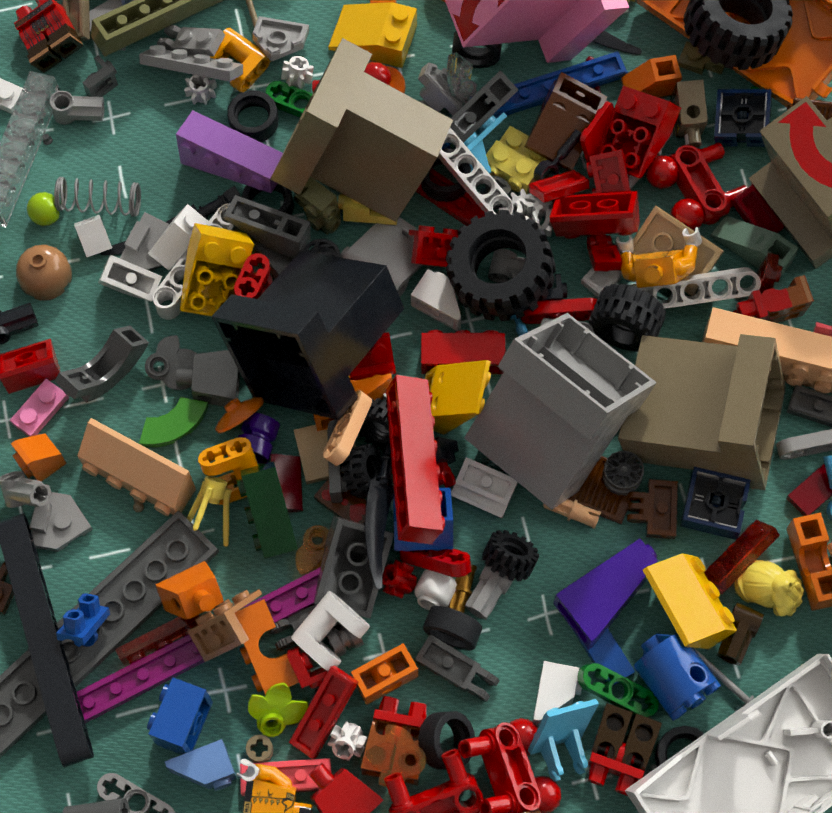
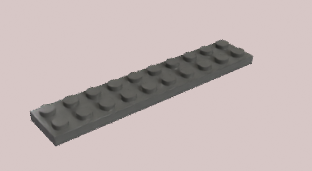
(131, 601)

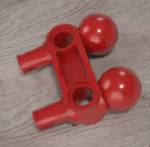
(695, 183)
(509, 770)
(441, 798)

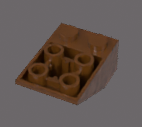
(566, 108)

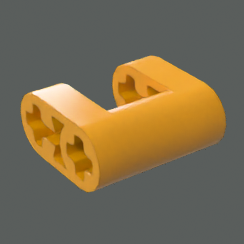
(246, 53)
(239, 457)

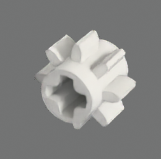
(297, 72)
(200, 89)
(347, 741)

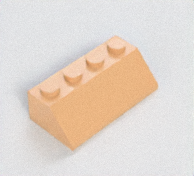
(135, 469)

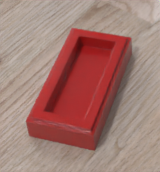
(558, 186)

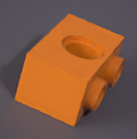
(385, 673)

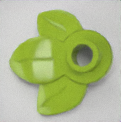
(277, 707)

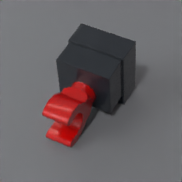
(444, 456)

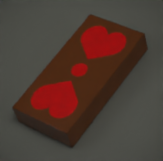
(350, 509)

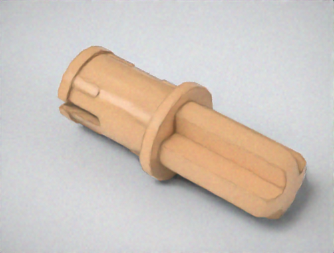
(577, 512)

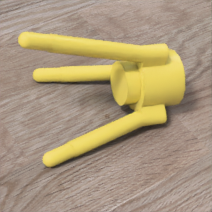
(212, 491)

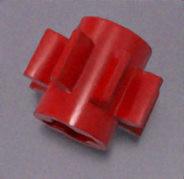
(398, 579)

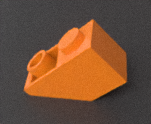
(655, 76)
(37, 456)

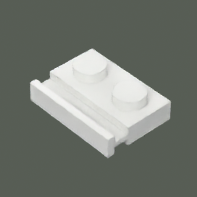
(484, 487)

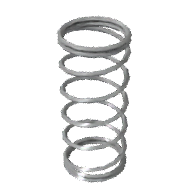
(61, 188)

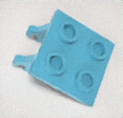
(475, 141)
(566, 727)

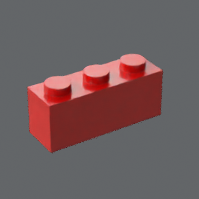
(462, 347)

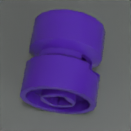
(260, 432)

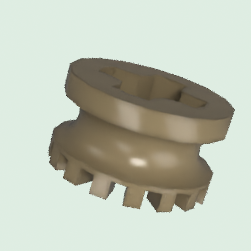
(266, 755)

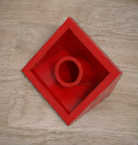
(28, 366)

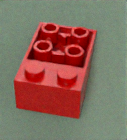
(639, 128)

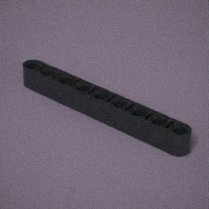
(46, 651)

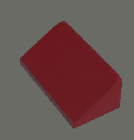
(289, 475)

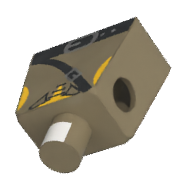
(693, 113)

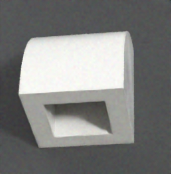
(93, 235)

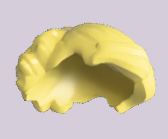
(770, 587)

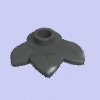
(172, 358)

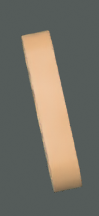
(347, 430)

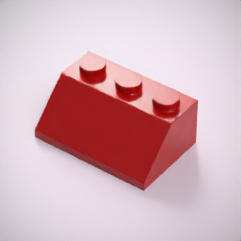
(596, 214)

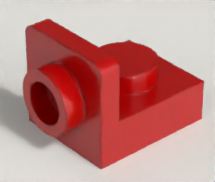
(301, 666)

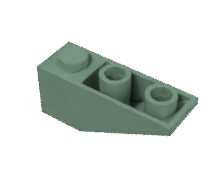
(754, 242)

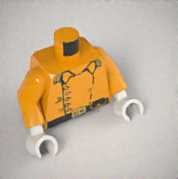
(659, 267)
(269, 791)

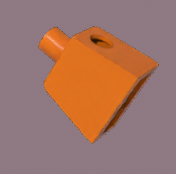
(190, 592)

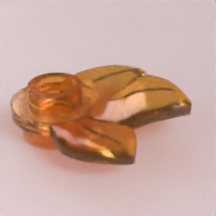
(310, 554)
(392, 754)

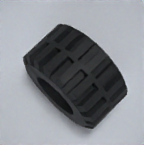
(625, 315)

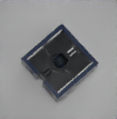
(742, 116)
(715, 503)

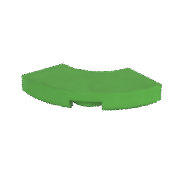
(174, 425)

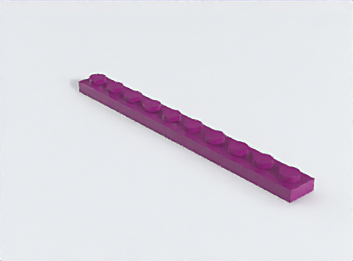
(182, 655)

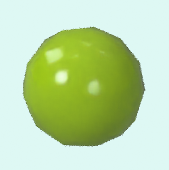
(42, 209)

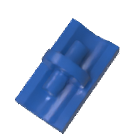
(83, 623)

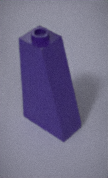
(604, 592)

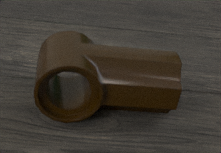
(747, 625)

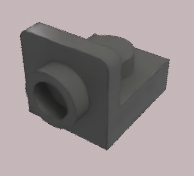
(102, 81)

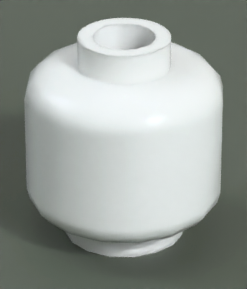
(434, 589)

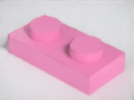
(39, 408)

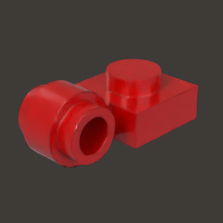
(603, 254)

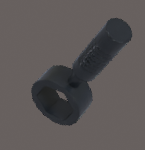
(562, 153)

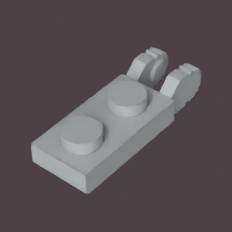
(192, 39)

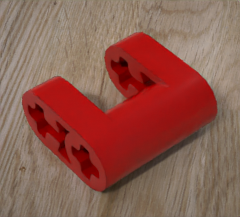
(250, 283)

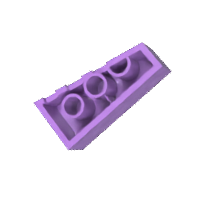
(226, 152)

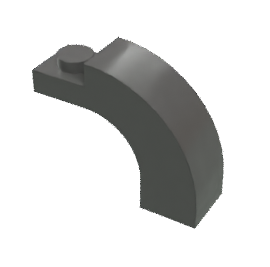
(106, 368)

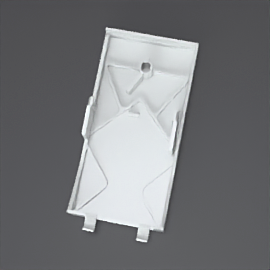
(757, 760)

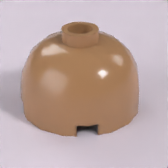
(43, 272)

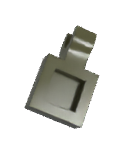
(695, 62)

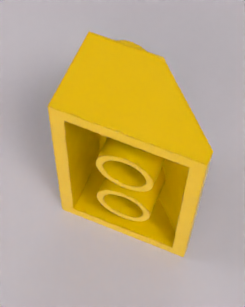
(690, 601)

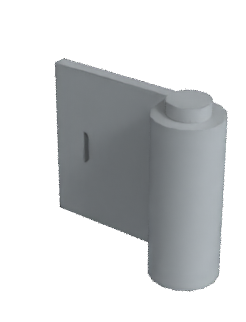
(390, 247)

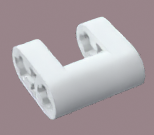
(320, 622)

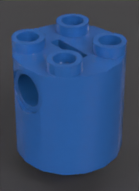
(675, 674)

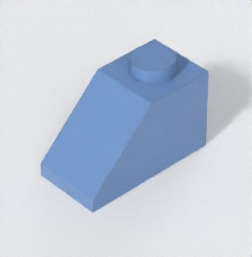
(205, 766)

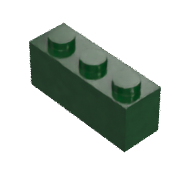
(267, 510)

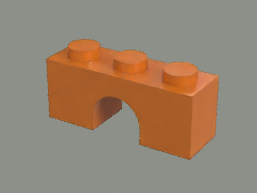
(809, 545)
(269, 671)

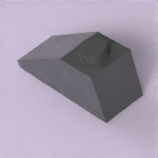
(482, 106)
(269, 226)

